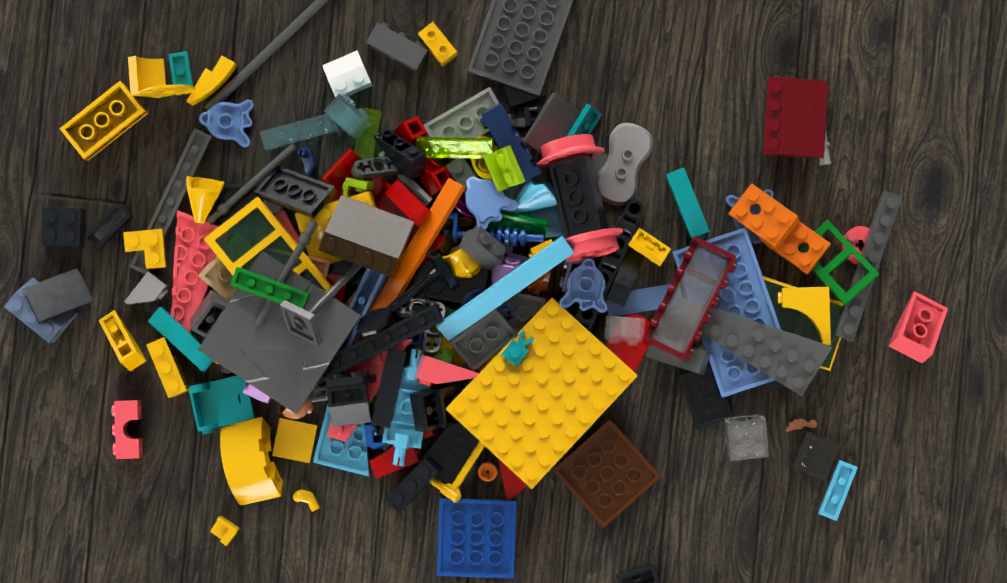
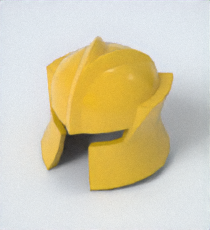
(461, 263)

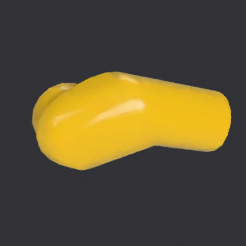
(307, 497)

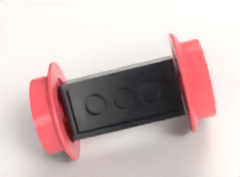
(579, 196)

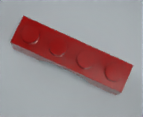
(435, 174)

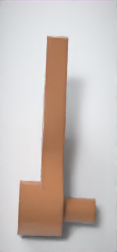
(799, 424)

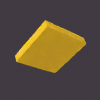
(294, 440)

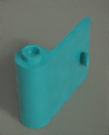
(219, 403)

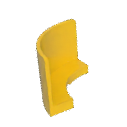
(248, 462)

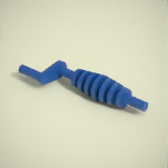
(515, 237)

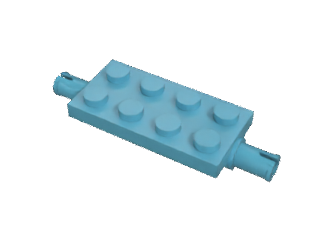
(402, 431)

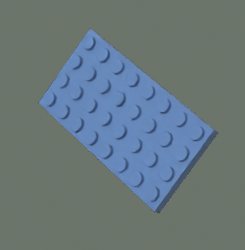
(745, 297)

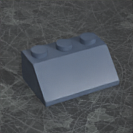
(47, 330)

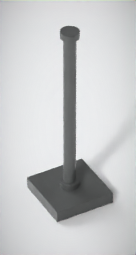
(303, 322)

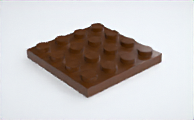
(606, 473)

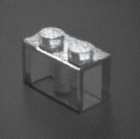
(624, 329)

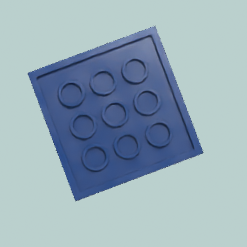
(476, 538)

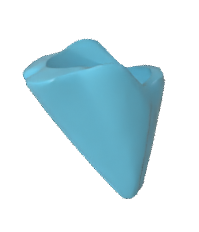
(535, 196)

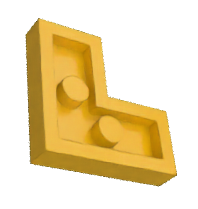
(151, 242)

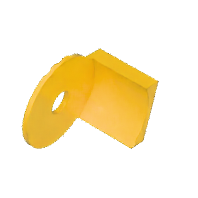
(148, 79)

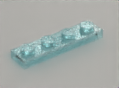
(298, 131)

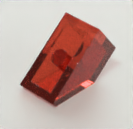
(540, 285)

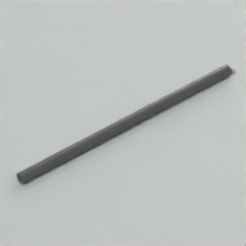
(266, 53)

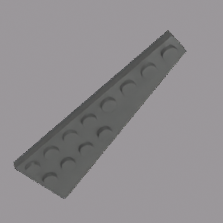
(775, 352)

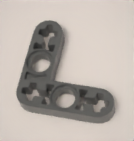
(427, 335)

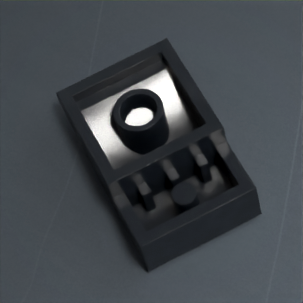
(431, 404)

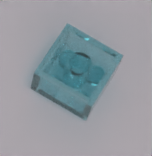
(347, 117)

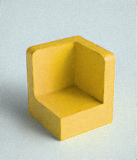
(224, 530)

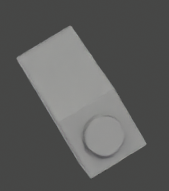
(148, 290)

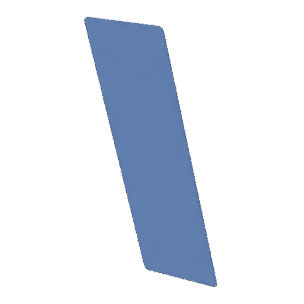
(639, 301)

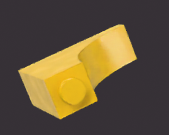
(812, 303)

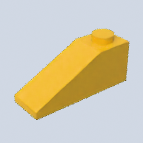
(122, 341)

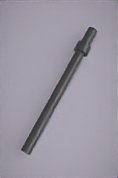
(224, 208)
(304, 240)

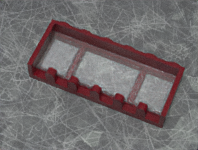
(690, 299)

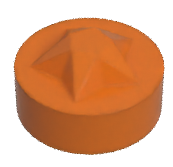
(487, 471)

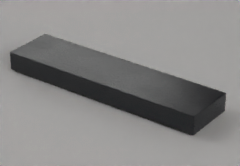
(389, 388)

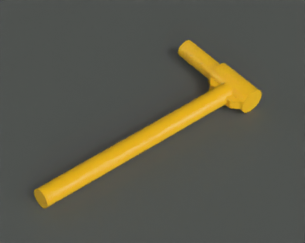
(452, 490)

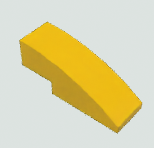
(212, 80)

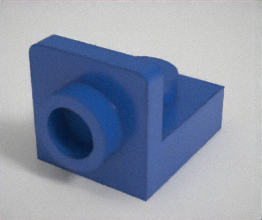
(371, 437)

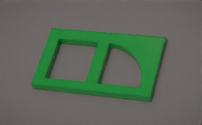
(824, 273)

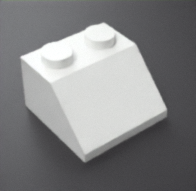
(347, 75)

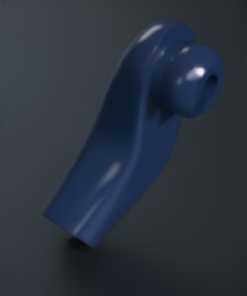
(308, 160)

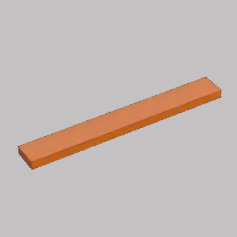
(420, 243)

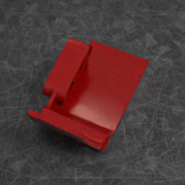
(387, 197)

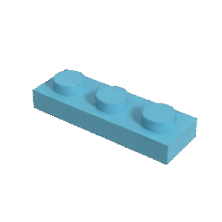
(837, 490)

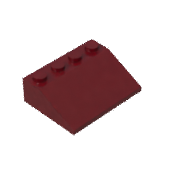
(795, 117)

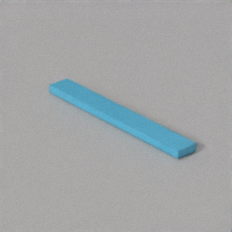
(505, 288)

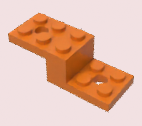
(779, 229)

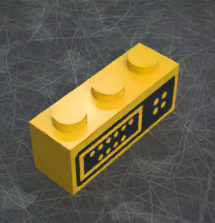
(168, 367)

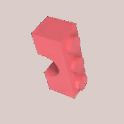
(126, 446)

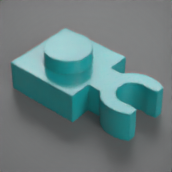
(516, 351)

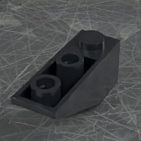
(403, 155)

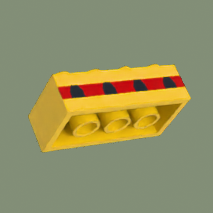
(103, 121)

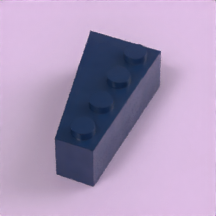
(505, 134)

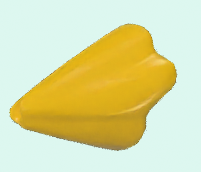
(202, 196)

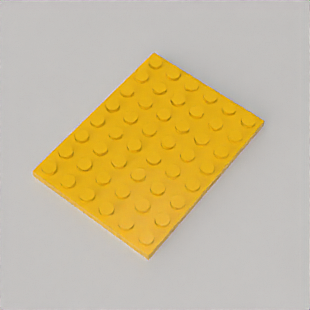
(548, 401)

